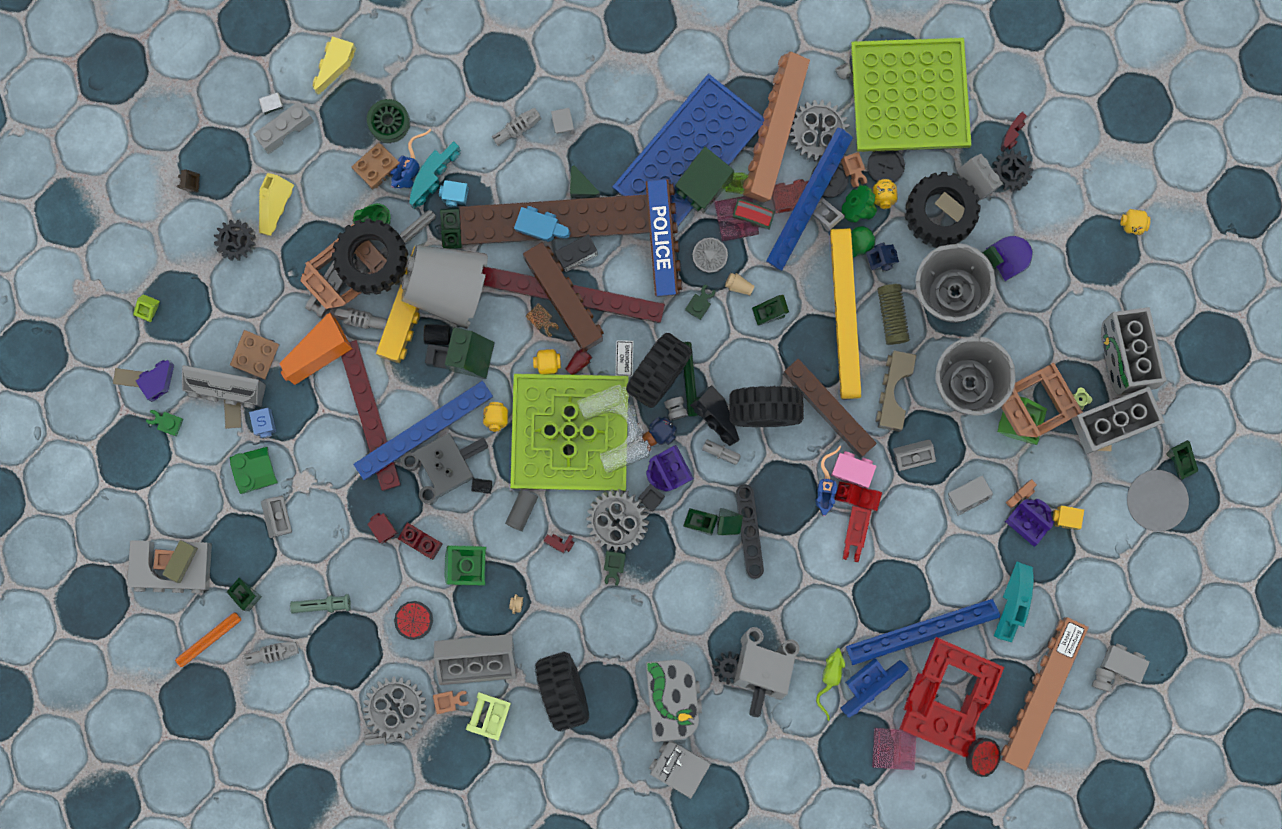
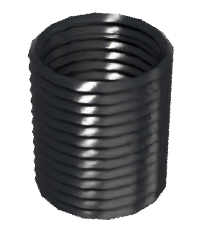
(436, 334)

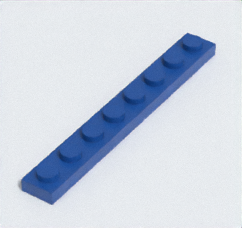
(809, 199)
(423, 430)
(922, 631)

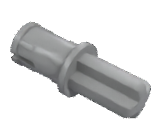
(721, 452)
(373, 739)

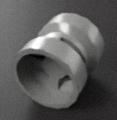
(678, 412)
(1103, 679)

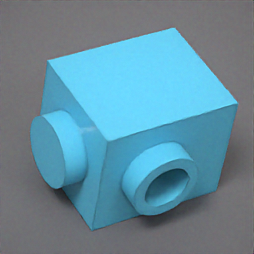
(454, 193)

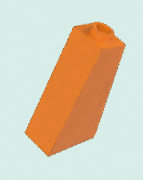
(315, 350)

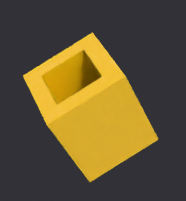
(1068, 517)

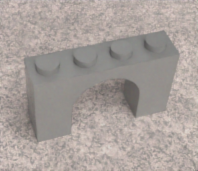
(142, 575)

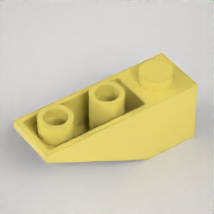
(337, 59)
(272, 199)

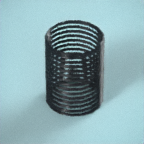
(481, 484)

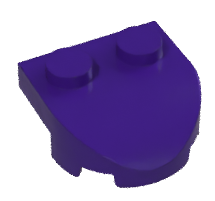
(1016, 255)
(668, 470)
(1031, 520)

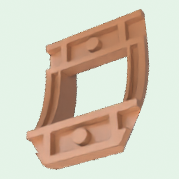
(323, 289)
(1057, 391)

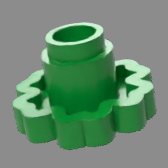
(859, 204)

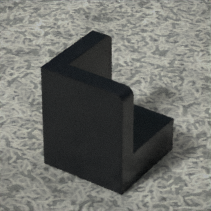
(436, 356)
(651, 497)

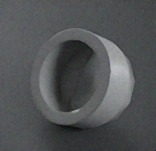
(844, 71)

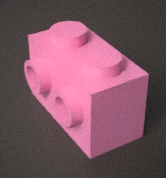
(853, 470)

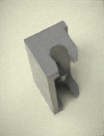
(970, 495)

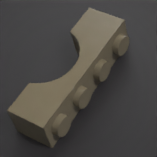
(891, 414)

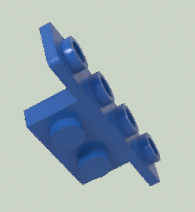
(869, 683)

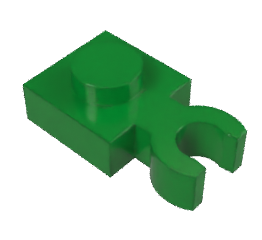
(167, 422)

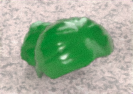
(373, 212)
(862, 240)

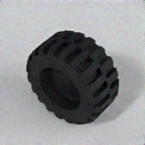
(934, 233)
(354, 237)
(658, 370)
(766, 406)
(561, 691)

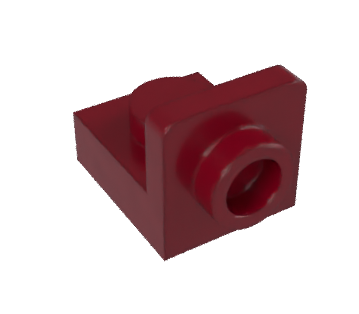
(555, 542)

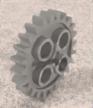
(802, 128)
(605, 531)
(409, 700)

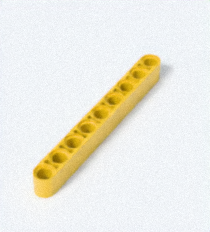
(845, 313)

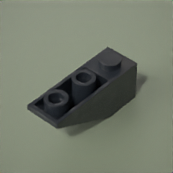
(715, 412)

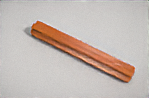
(208, 639)

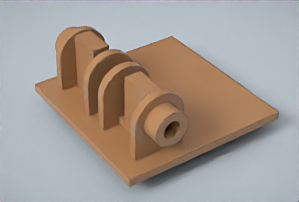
(375, 165)
(254, 354)

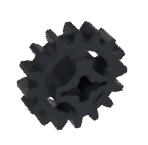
(1007, 174)
(228, 243)

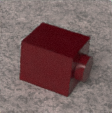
(382, 527)

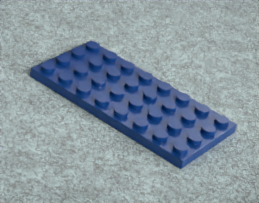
(707, 118)

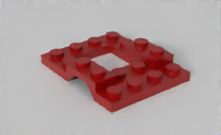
(939, 722)

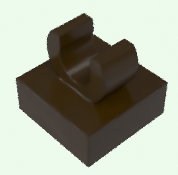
(189, 181)

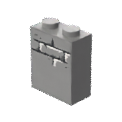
(679, 768)

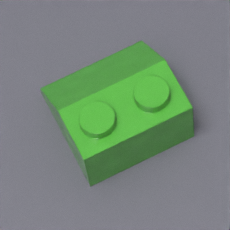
(1036, 412)

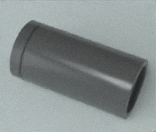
(521, 510)

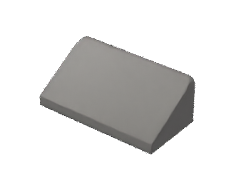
(914, 455)
(276, 516)

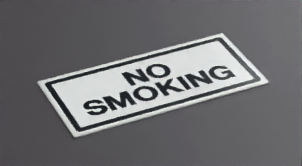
(624, 358)

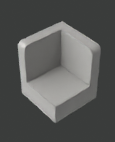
(562, 121)

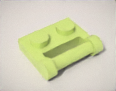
(494, 718)

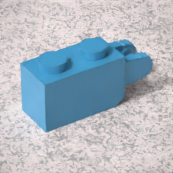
(540, 225)

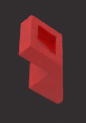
(858, 496)

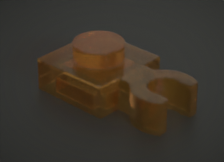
(540, 318)

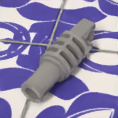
(517, 126)
(360, 319)
(272, 653)

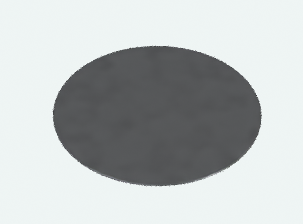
(1157, 500)

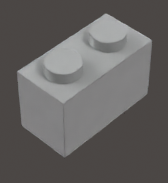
(981, 176)
(1124, 663)

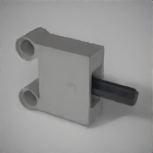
(764, 669)

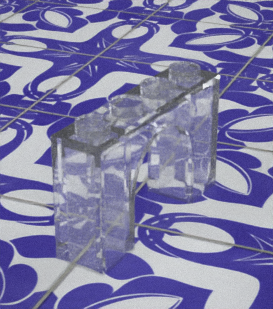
(615, 401)

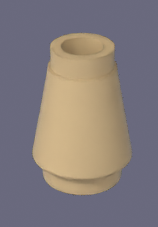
(738, 284)

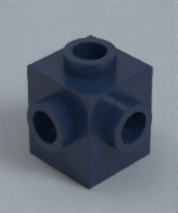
(882, 257)

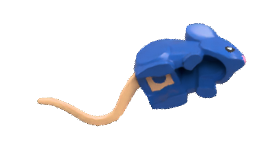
(407, 168)
(826, 489)

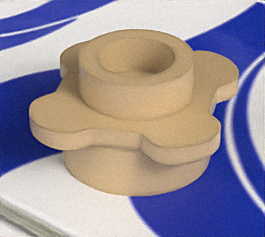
(516, 604)

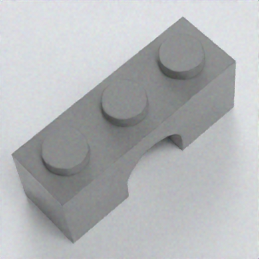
(274, 132)

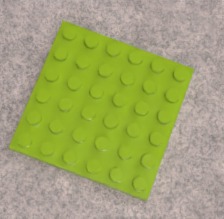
(910, 94)

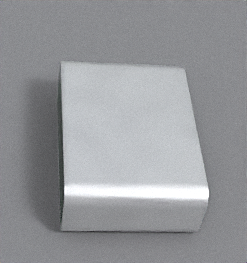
(271, 103)

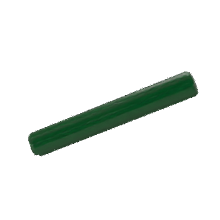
(690, 386)

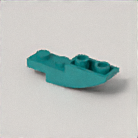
(427, 179)
(1019, 598)

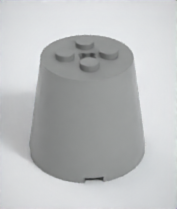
(952, 269)
(444, 282)
(982, 363)

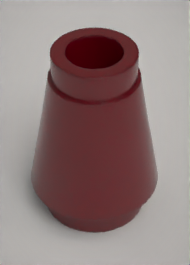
(578, 362)

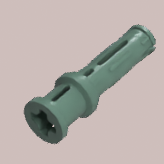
(330, 604)

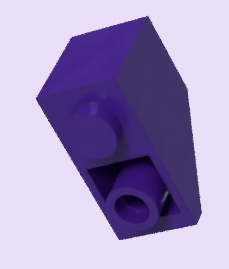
(157, 381)

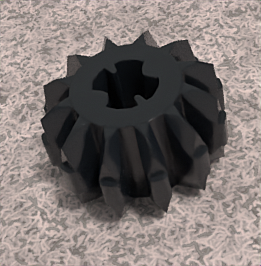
(722, 664)

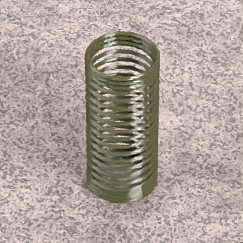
(899, 332)

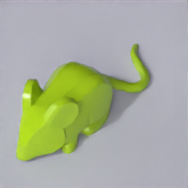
(831, 675)

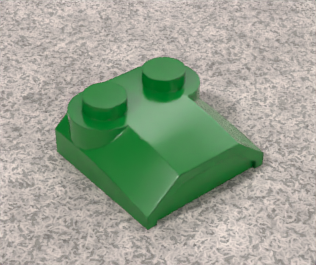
(252, 470)
(465, 565)

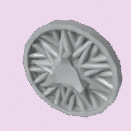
(710, 255)

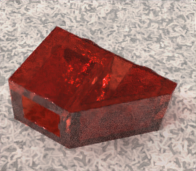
(786, 196)

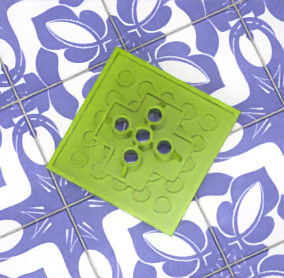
(540, 459)

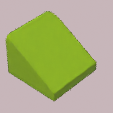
(146, 307)

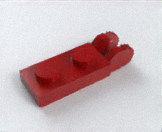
(856, 531)

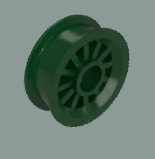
(387, 104)

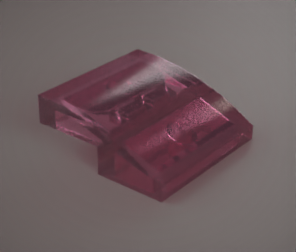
(730, 227)
(894, 749)

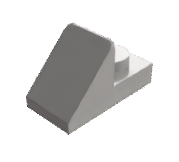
(827, 214)

